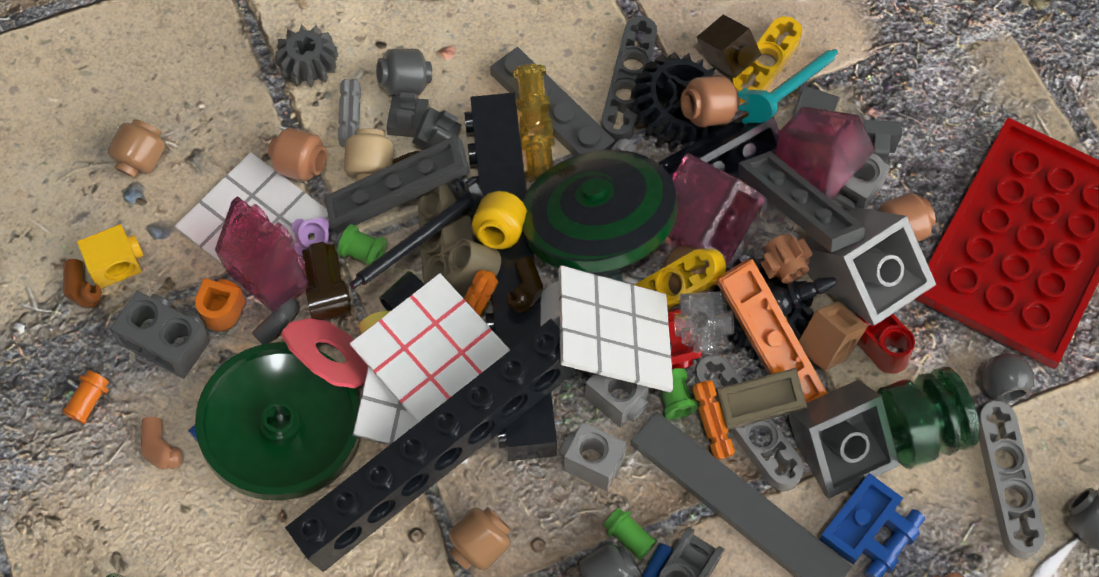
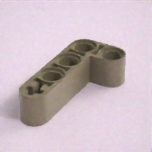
(452, 247)

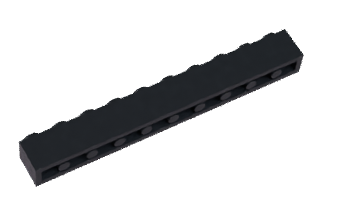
(501, 168)

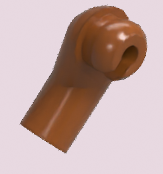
(76, 288)

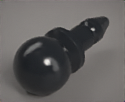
(790, 296)

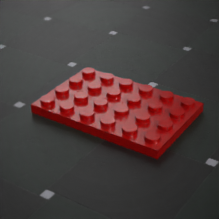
(1022, 245)

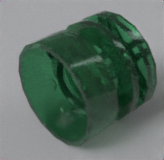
(930, 416)

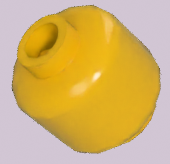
(499, 220)

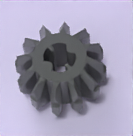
(306, 55)

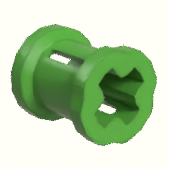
(361, 245)
(678, 401)

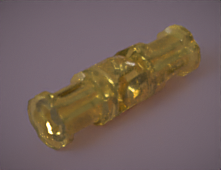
(534, 120)

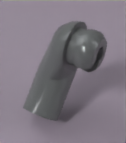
(276, 321)

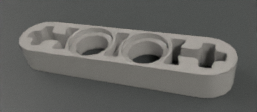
(786, 455)
(1014, 478)

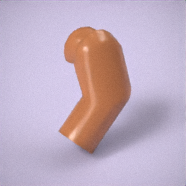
(155, 449)

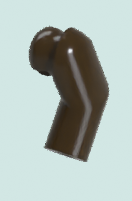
(529, 289)

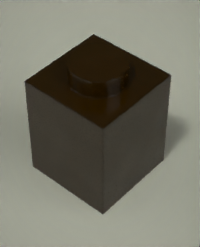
(729, 45)

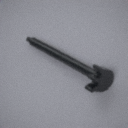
(468, 199)

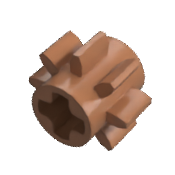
(786, 258)

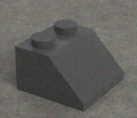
(845, 437)

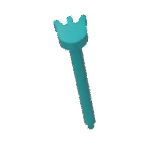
(763, 104)

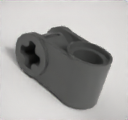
(692, 557)

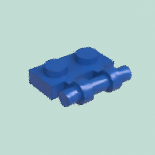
(863, 517)

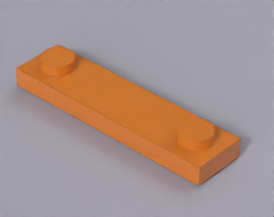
(767, 326)

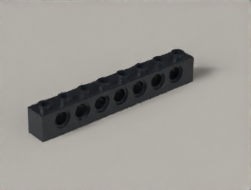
(431, 448)

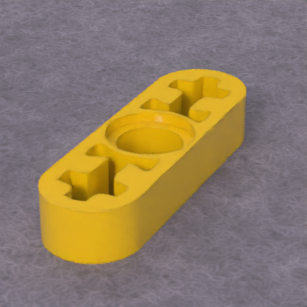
(768, 45)
(690, 283)

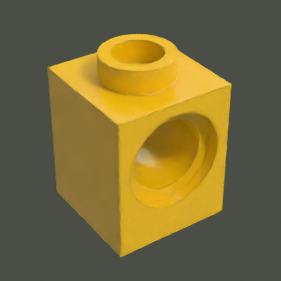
(111, 256)

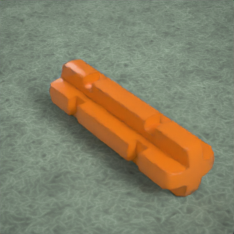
(479, 293)
(713, 419)

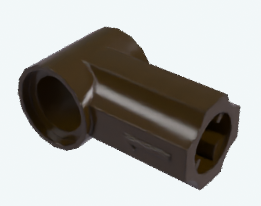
(325, 290)

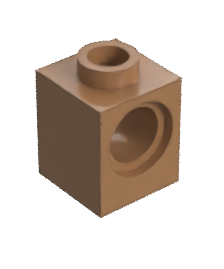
(832, 335)

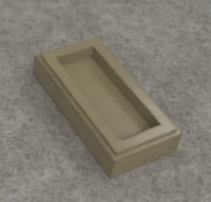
(762, 399)

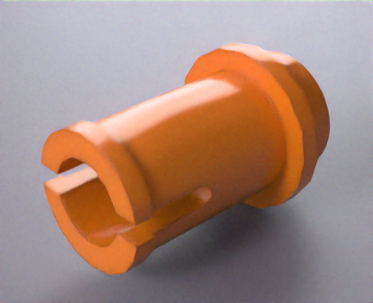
(86, 396)

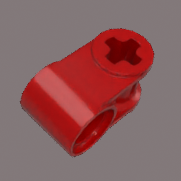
(887, 333)

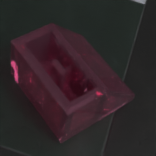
(824, 147)
(712, 207)
(260, 255)

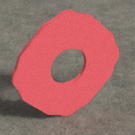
(302, 339)

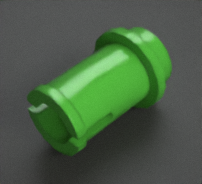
(629, 533)

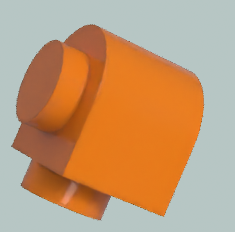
(219, 303)

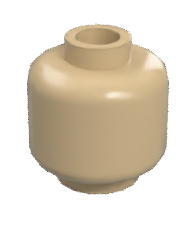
(367, 153)

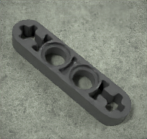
(625, 77)

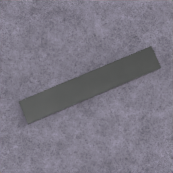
(736, 501)

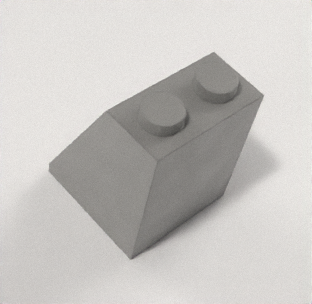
(878, 272)

